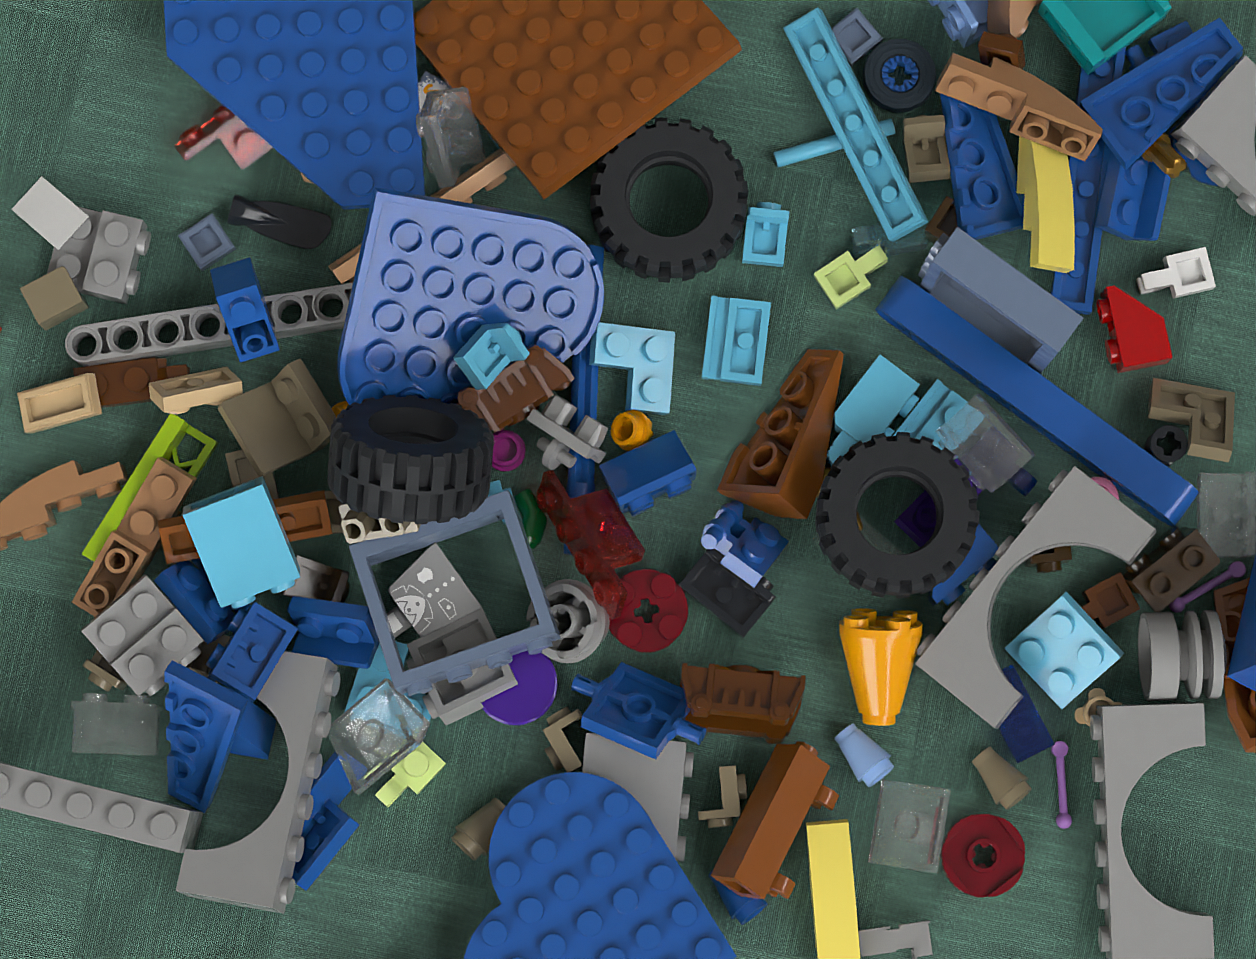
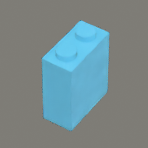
(242, 543)

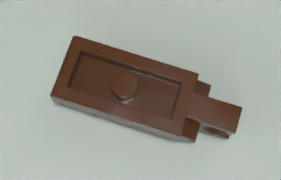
(129, 380)

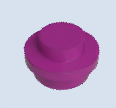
(508, 451)

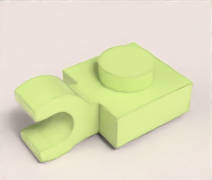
(846, 278)
(413, 771)

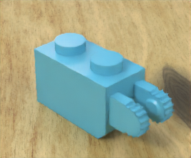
(872, 406)

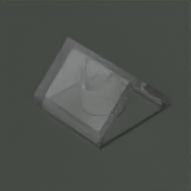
(376, 734)
(909, 826)

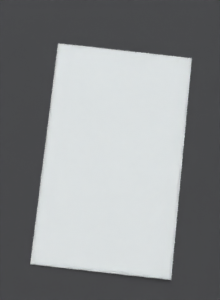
(50, 213)

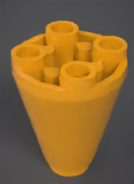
(880, 660)

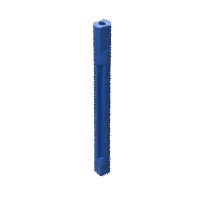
(584, 397)

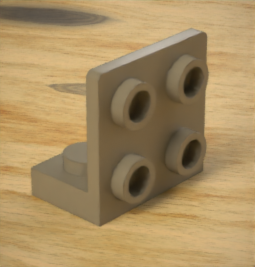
(280, 419)

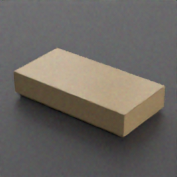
(59, 403)

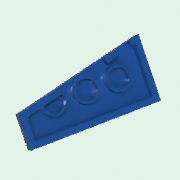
(1159, 91)
(200, 733)

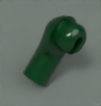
(533, 519)

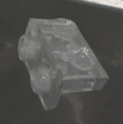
(449, 133)
(984, 444)
(1228, 513)
(115, 726)

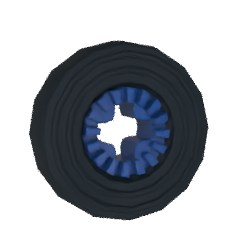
(916, 63)

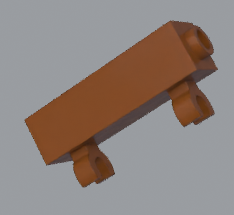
(771, 821)

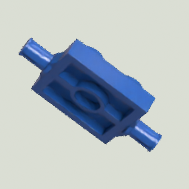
(637, 710)

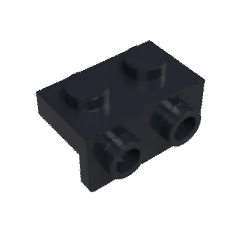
(726, 593)

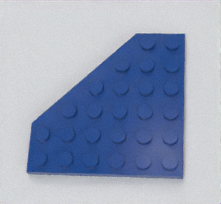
(315, 82)

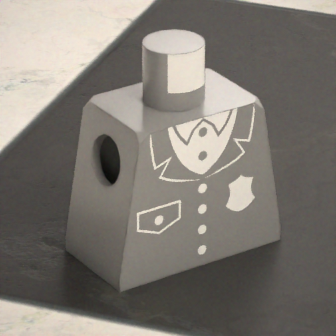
(429, 595)

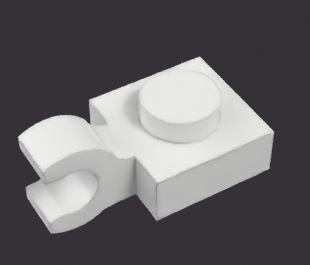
(1183, 273)

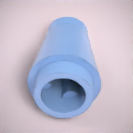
(865, 757)

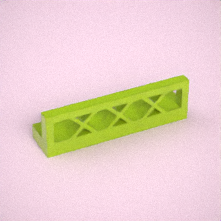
(164, 446)

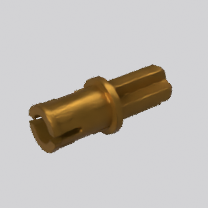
(1165, 156)

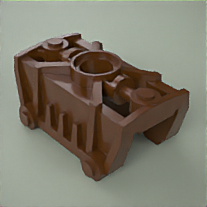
(517, 389)
(742, 700)

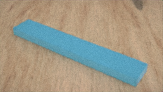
(855, 125)

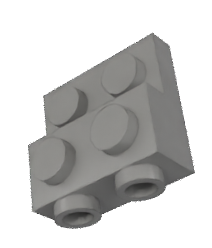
(104, 255)
(142, 636)
(464, 697)

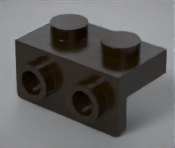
(1170, 567)

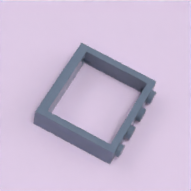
(997, 299)
(493, 653)

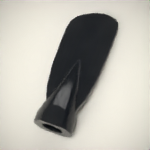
(281, 222)

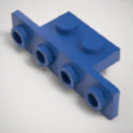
(328, 824)

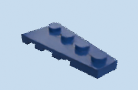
(981, 171)

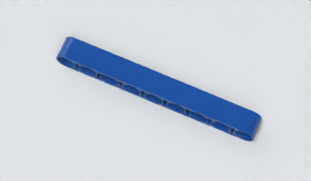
(1037, 401)

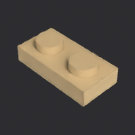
(195, 389)

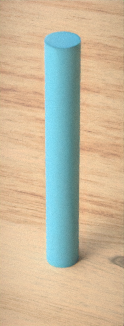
(819, 147)

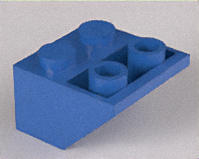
(648, 473)

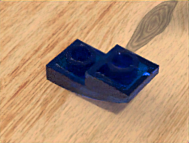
(1024, 727)

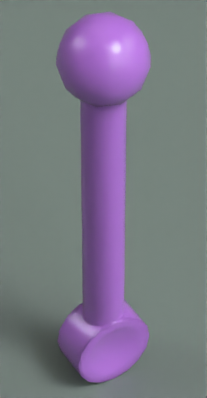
(1235, 570)
(1059, 750)

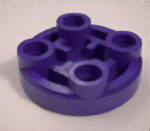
(530, 697)

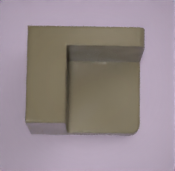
(53, 298)

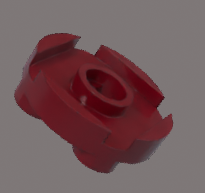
(665, 625)
(1007, 855)

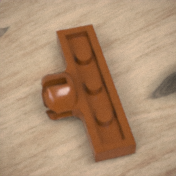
(301, 516)

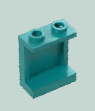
(1100, 28)

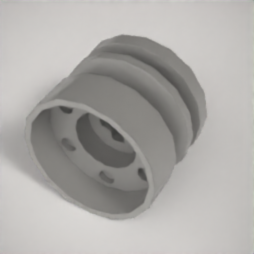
(1187, 655)

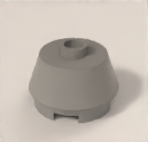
(578, 619)

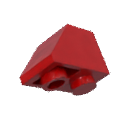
(1135, 332)

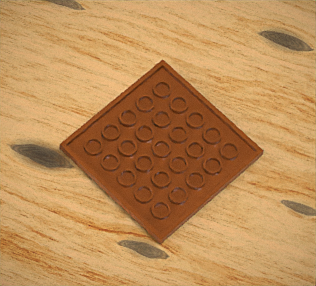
(569, 75)

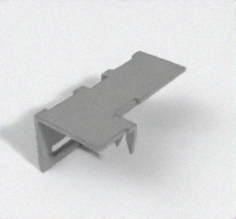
(908, 935)

